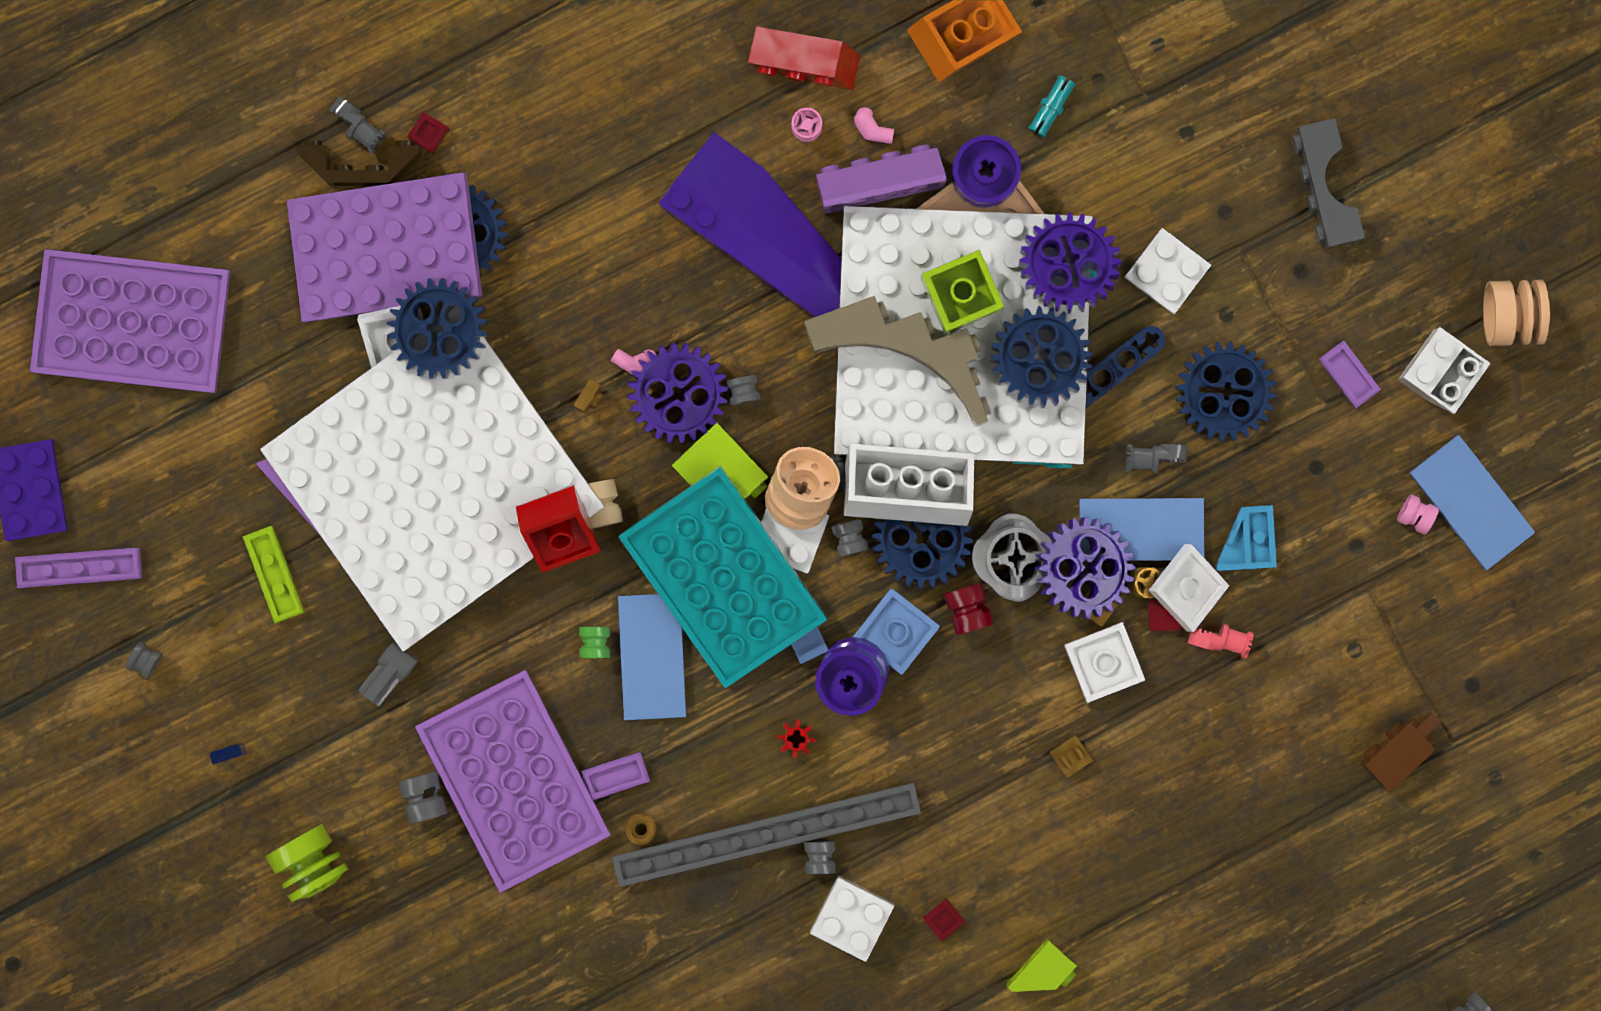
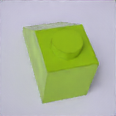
(1043, 970)

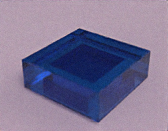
(228, 753)

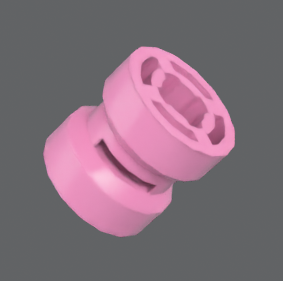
(807, 120)
(1417, 514)

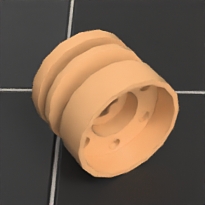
(1521, 312)
(802, 488)

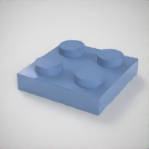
(898, 630)

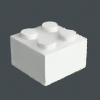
(852, 918)

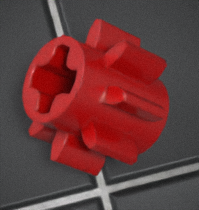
(802, 745)

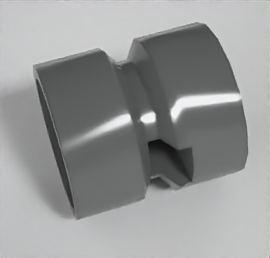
(422, 797)

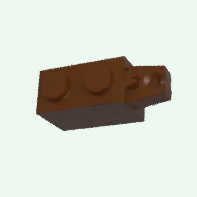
(1401, 752)

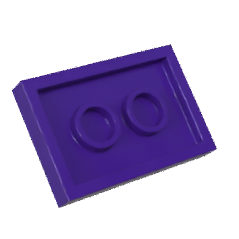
(31, 491)

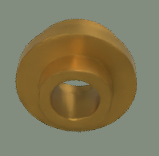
(640, 839)

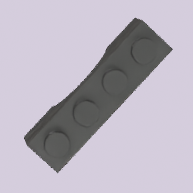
(1336, 222)

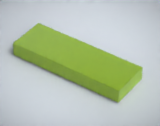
(273, 574)

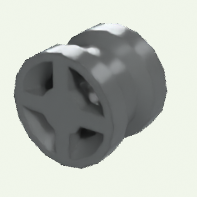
(743, 390)
(144, 660)

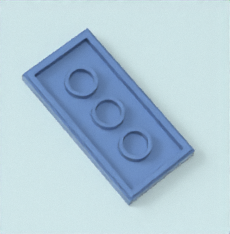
(1471, 502)
(1151, 526)
(651, 659)

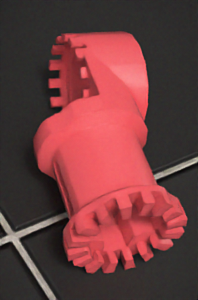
(1227, 639)

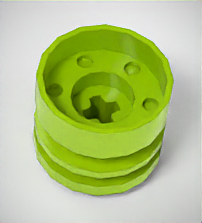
(307, 863)

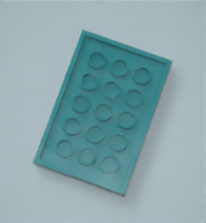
(722, 577)

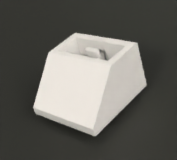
(1444, 371)

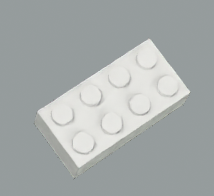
(909, 484)

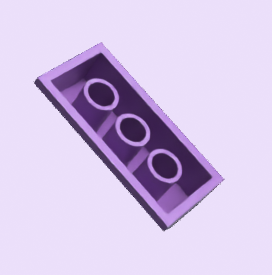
(880, 180)

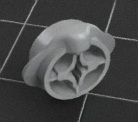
(982, 557)

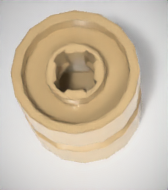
(611, 513)

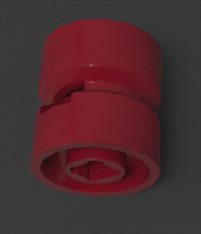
(968, 609)

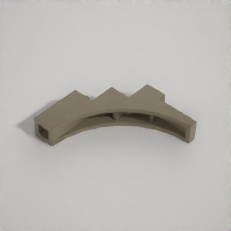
(947, 357)

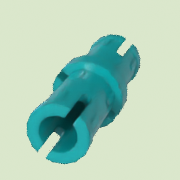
(1051, 106)

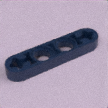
(1112, 366)

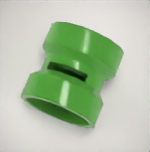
(594, 642)

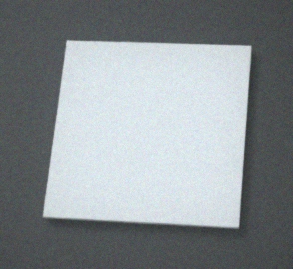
(906, 405)
(424, 483)

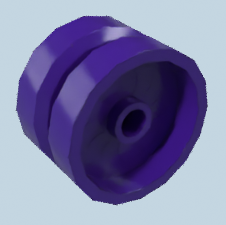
(988, 153)
(852, 676)

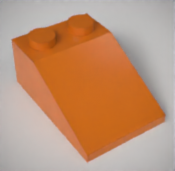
(962, 34)

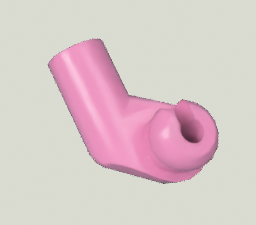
(869, 129)
(628, 362)

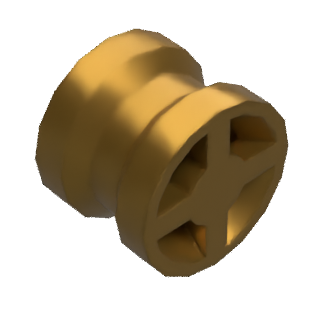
(1138, 574)

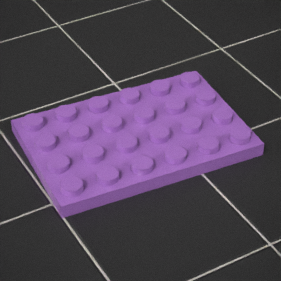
(373, 242)
(130, 321)
(513, 780)

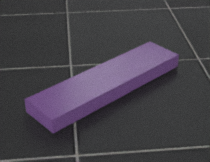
(78, 567)

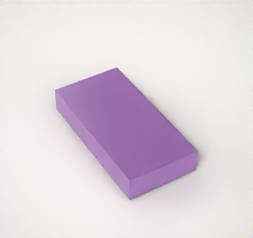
(1349, 374)
(616, 775)

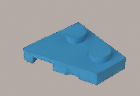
(1250, 541)

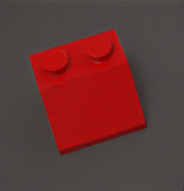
(557, 529)

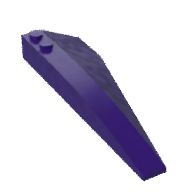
(756, 225)

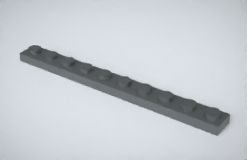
(766, 834)

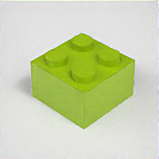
(962, 292)

